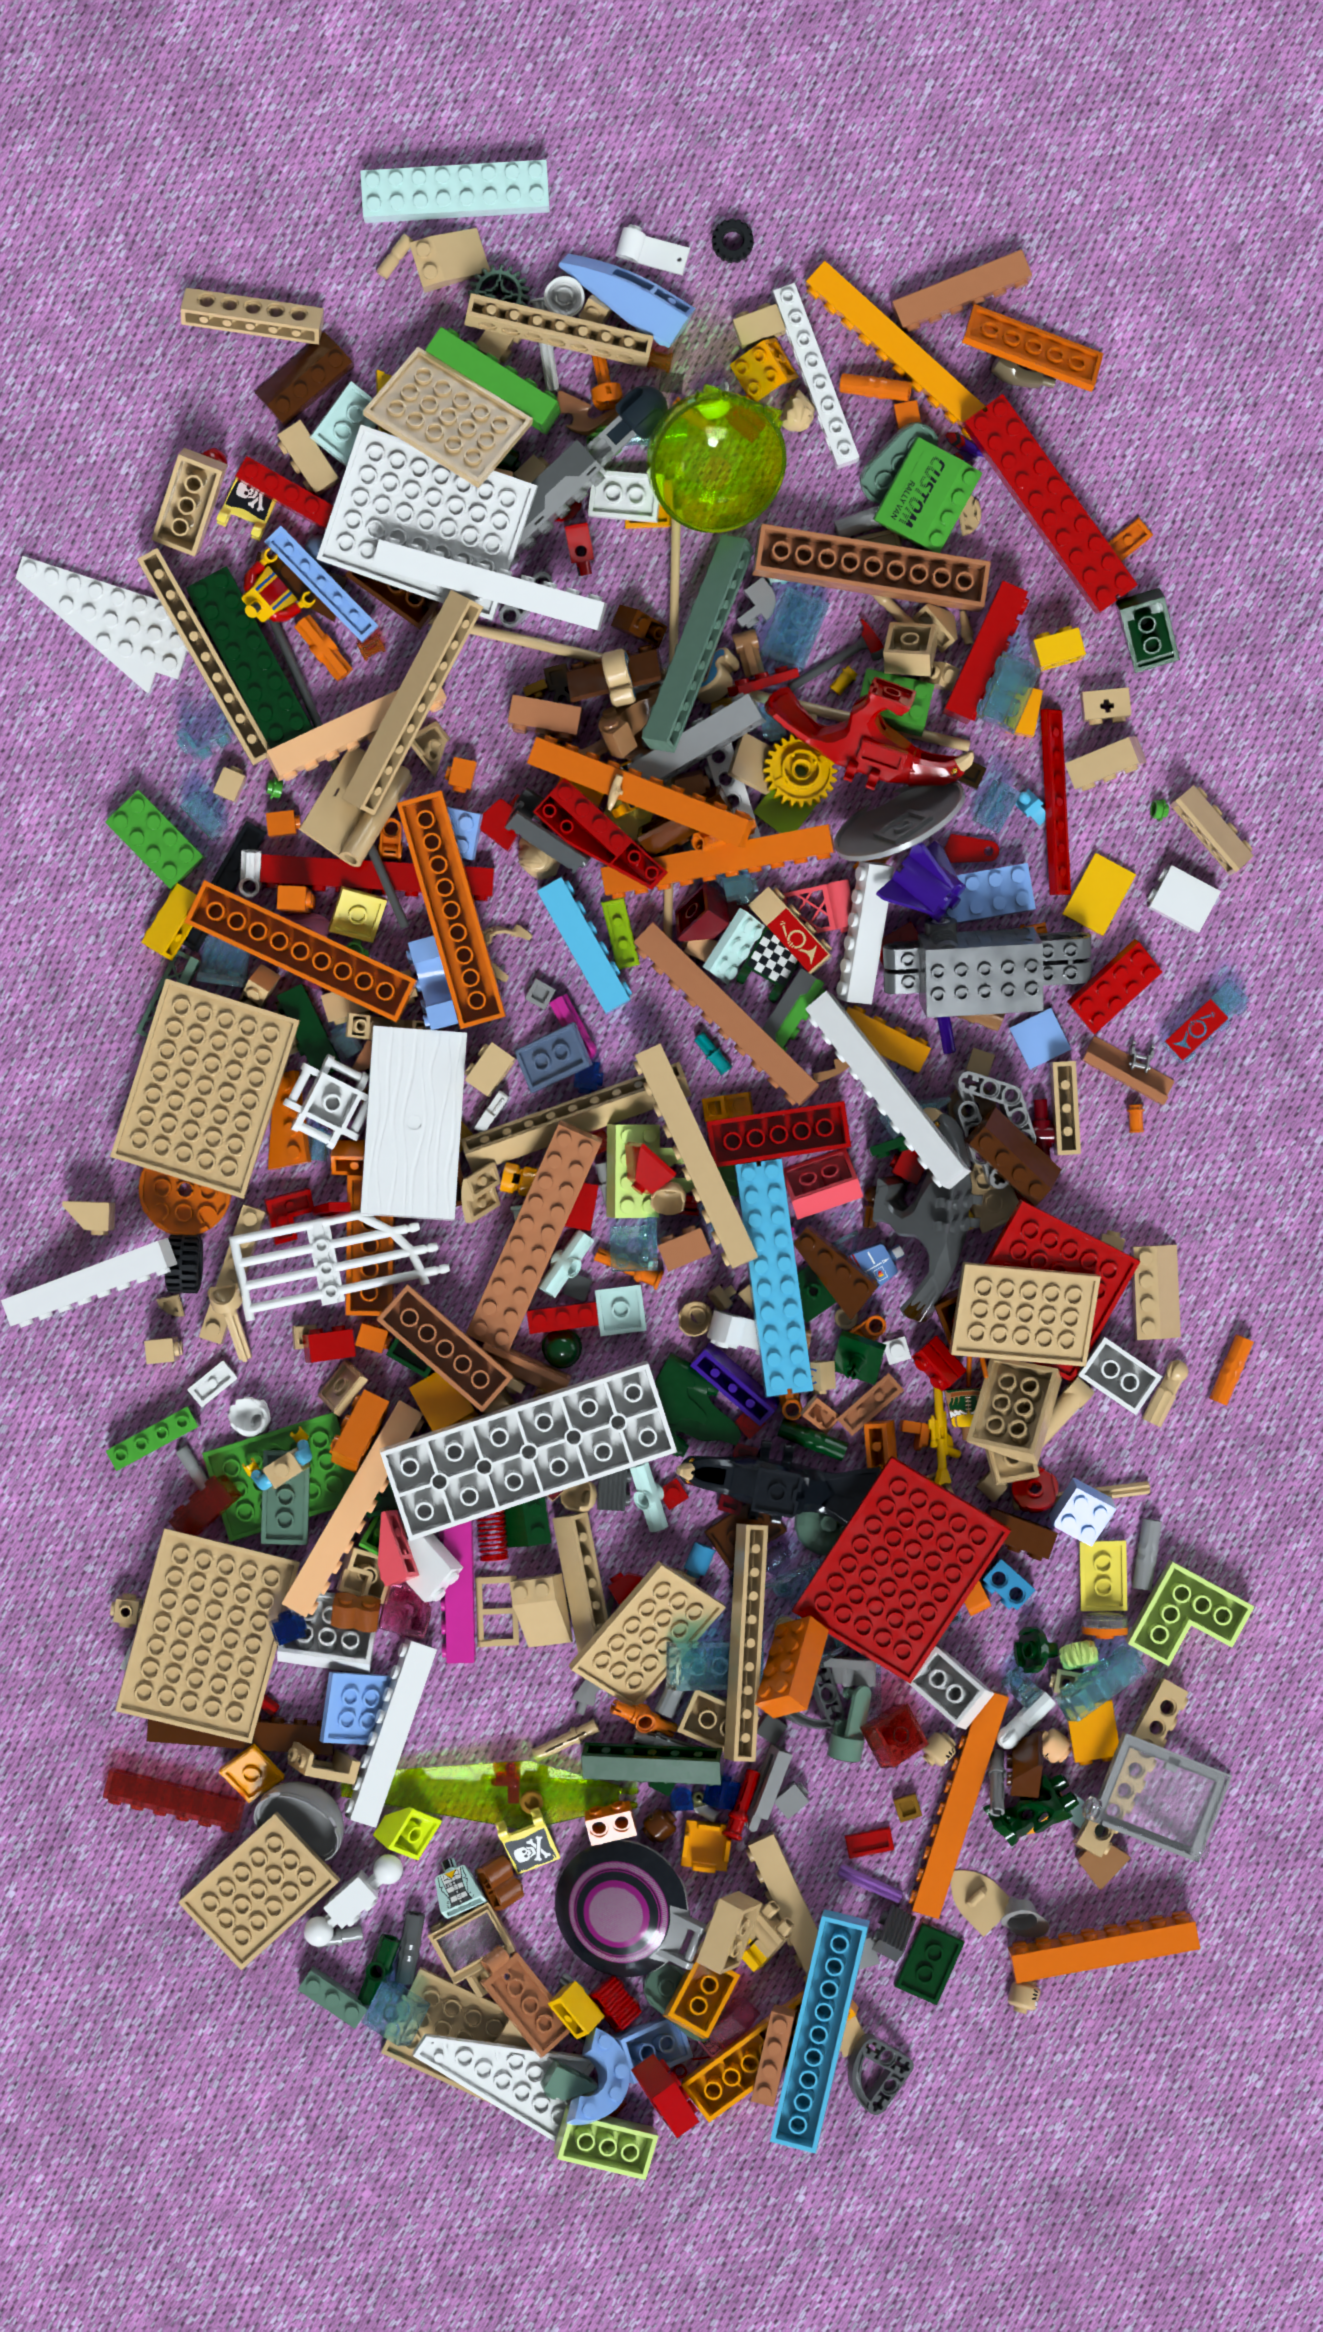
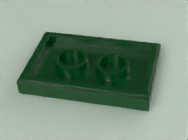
(929, 1963)

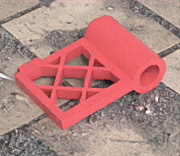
(837, 902)

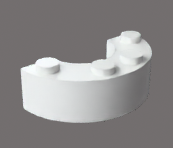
(732, 1330)

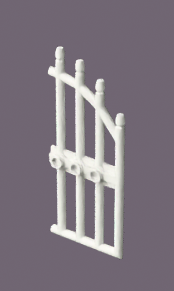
(325, 1260)

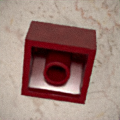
(702, 915)

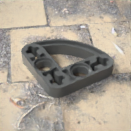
(825, 1712)
(891, 2071)

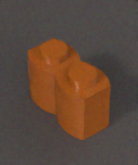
(355, 1612)
(499, 1882)

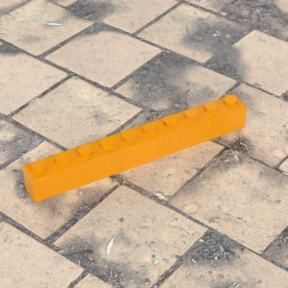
(893, 345)

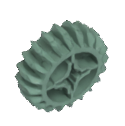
(500, 275)

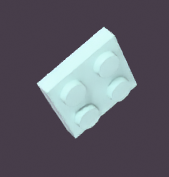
(620, 1310)

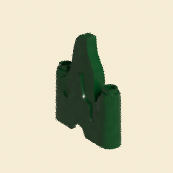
(688, 1405)

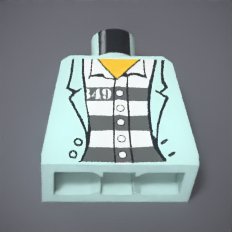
(457, 1889)

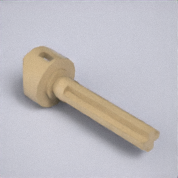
(227, 1301)

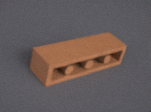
(773, 2055)

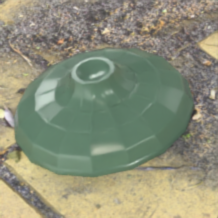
(817, 1531)

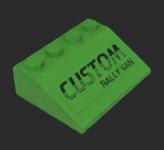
(927, 496)

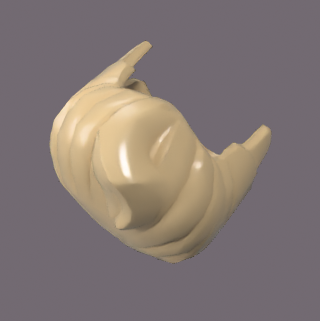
(536, 862)

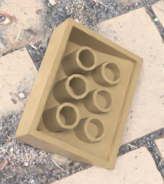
(1015, 1409)

